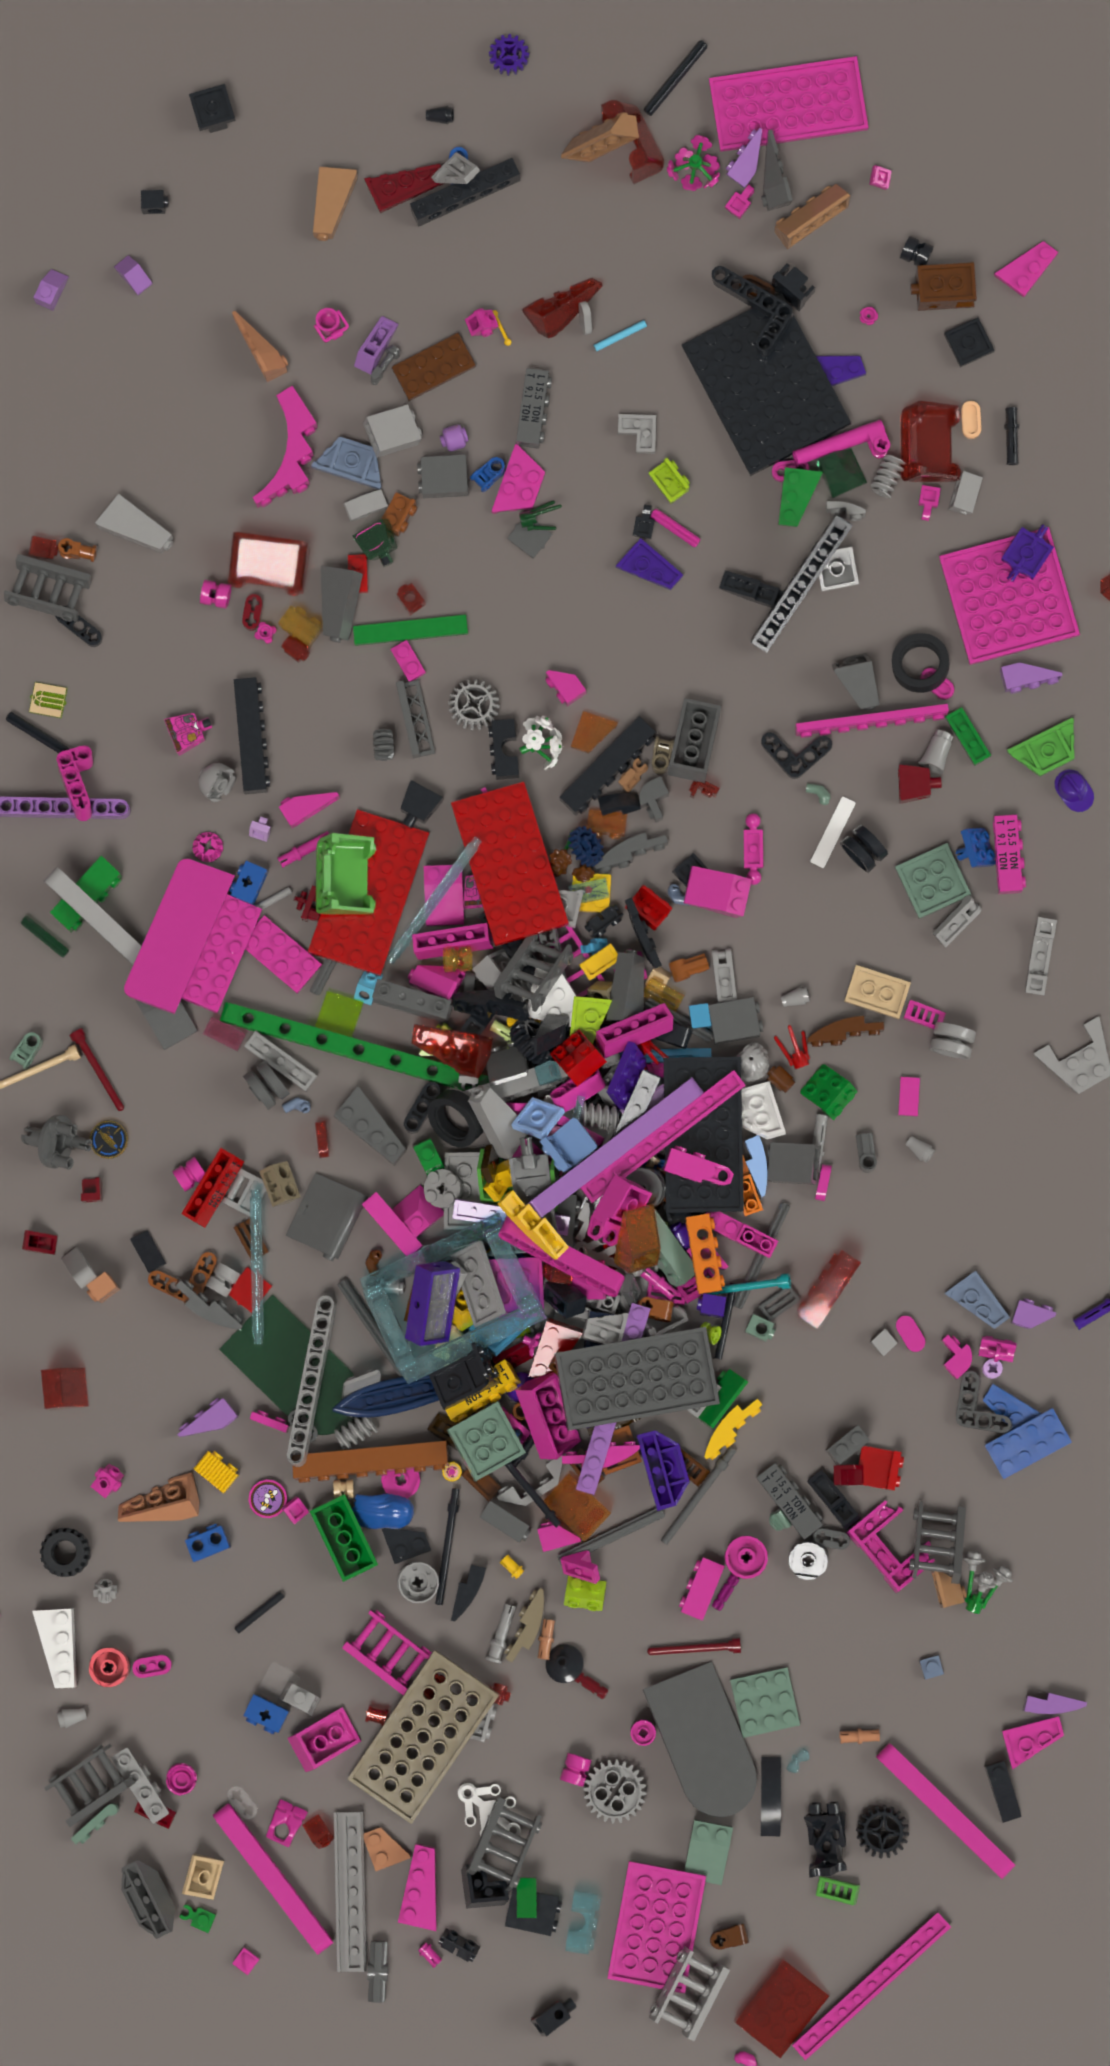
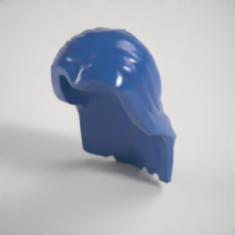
(383, 1511)

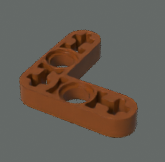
(197, 1287)

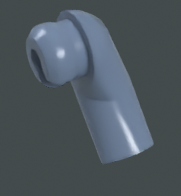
(675, 894)
(298, 1104)

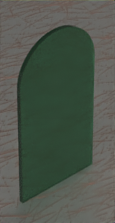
(279, 1365)

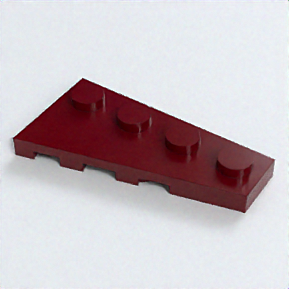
(402, 186)

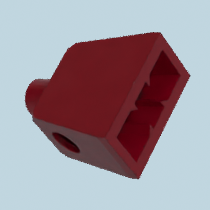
(916, 783)

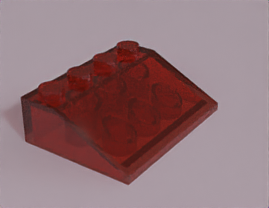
(781, 2008)

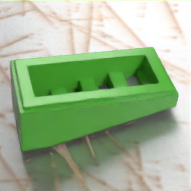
(854, 1895)

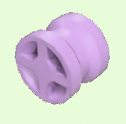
(990, 1367)

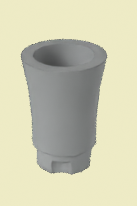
(937, 752)

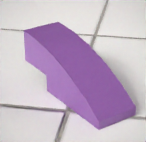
(1052, 1704)

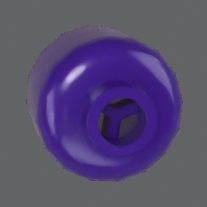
(680, 1232)

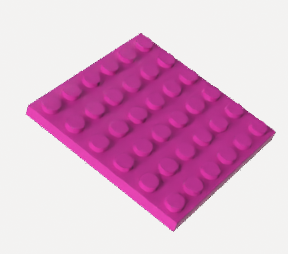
(1005, 615)

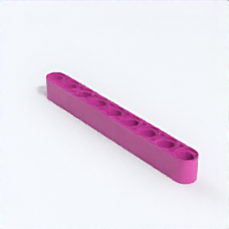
(945, 1810)
(273, 1878)

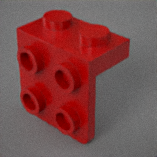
(881, 1467)

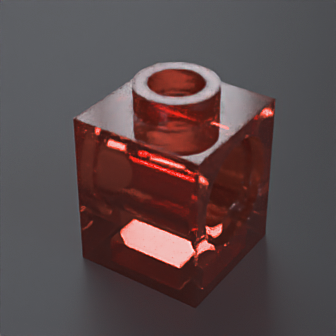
(416, 604)

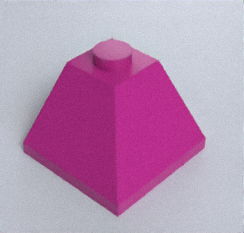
(417, 1212)

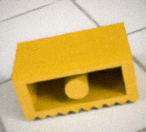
(217, 1472)

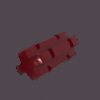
(592, 1686)

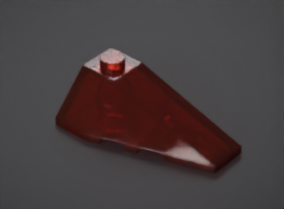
(557, 312)
(460, 1050)

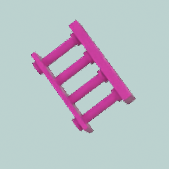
(385, 1671)

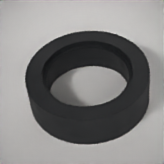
(920, 640)
(445, 1128)

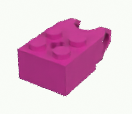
(694, 1167)
(619, 1197)

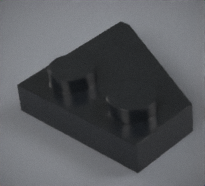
(405, 1544)

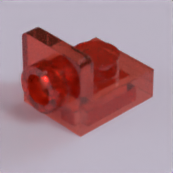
(706, 788)
(318, 1832)

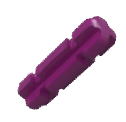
(725, 1592)

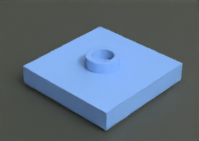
(538, 1118)

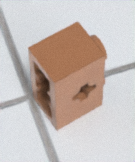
(102, 1288)

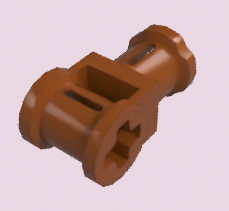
(76, 550)

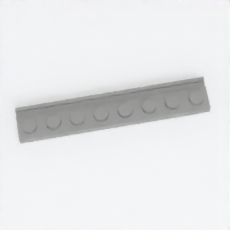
(350, 1892)

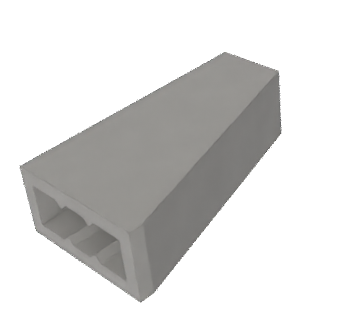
(132, 524)
(496, 1121)

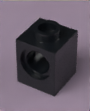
(153, 201)

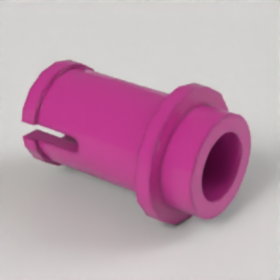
(429, 1954)

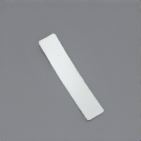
(833, 832)

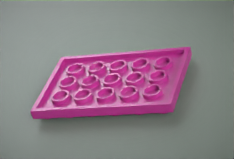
(655, 1924)

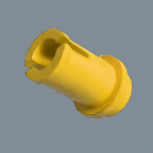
(512, 1566)

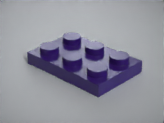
(626, 1075)

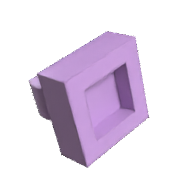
(260, 829)

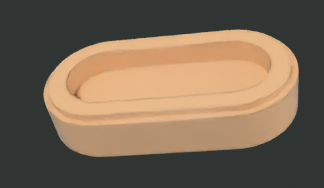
(971, 419)

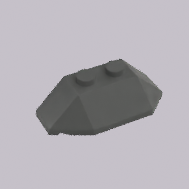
(148, 1898)

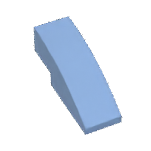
(757, 1165)

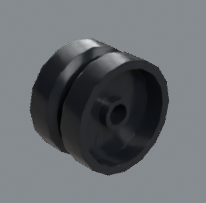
(864, 848)

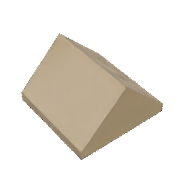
(202, 1876)

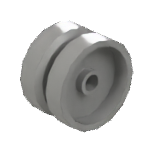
(952, 1040)

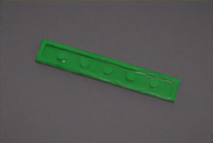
(410, 630)

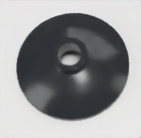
(572, 1667)

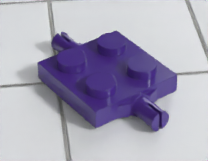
(1027, 553)

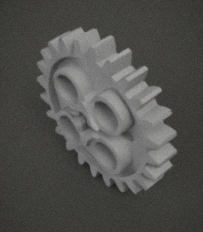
(599, 1781)

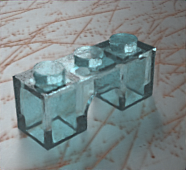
(580, 1940)

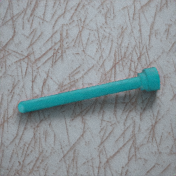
(782, 1281)

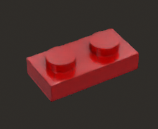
(359, 564)

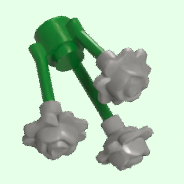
(985, 1581)

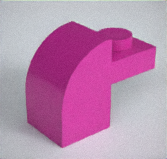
(962, 1357)

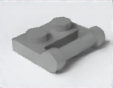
(244, 1202)

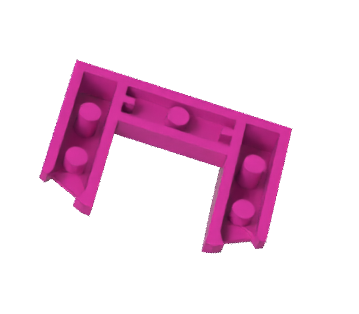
(865, 1537)

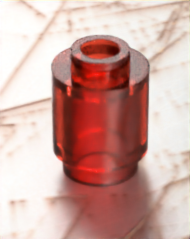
(296, 649)

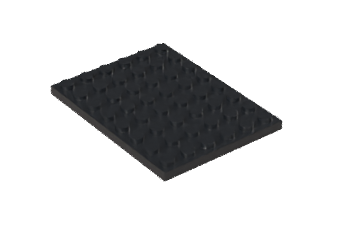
(770, 400)

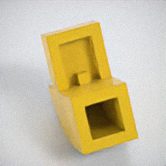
(501, 1183)

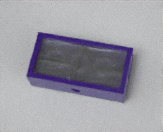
(432, 1303)

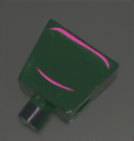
(377, 541)

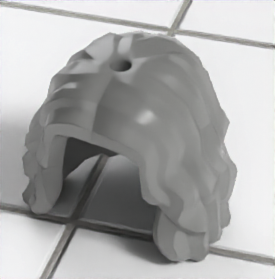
(757, 1067)

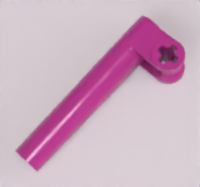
(872, 433)

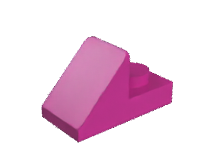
(580, 1566)

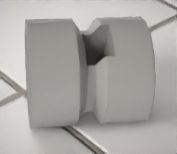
(222, 1279)

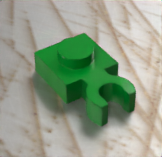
(201, 1919)

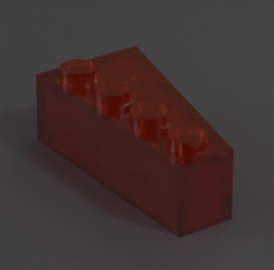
(829, 1289)

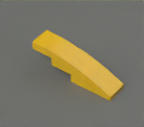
(533, 1226)

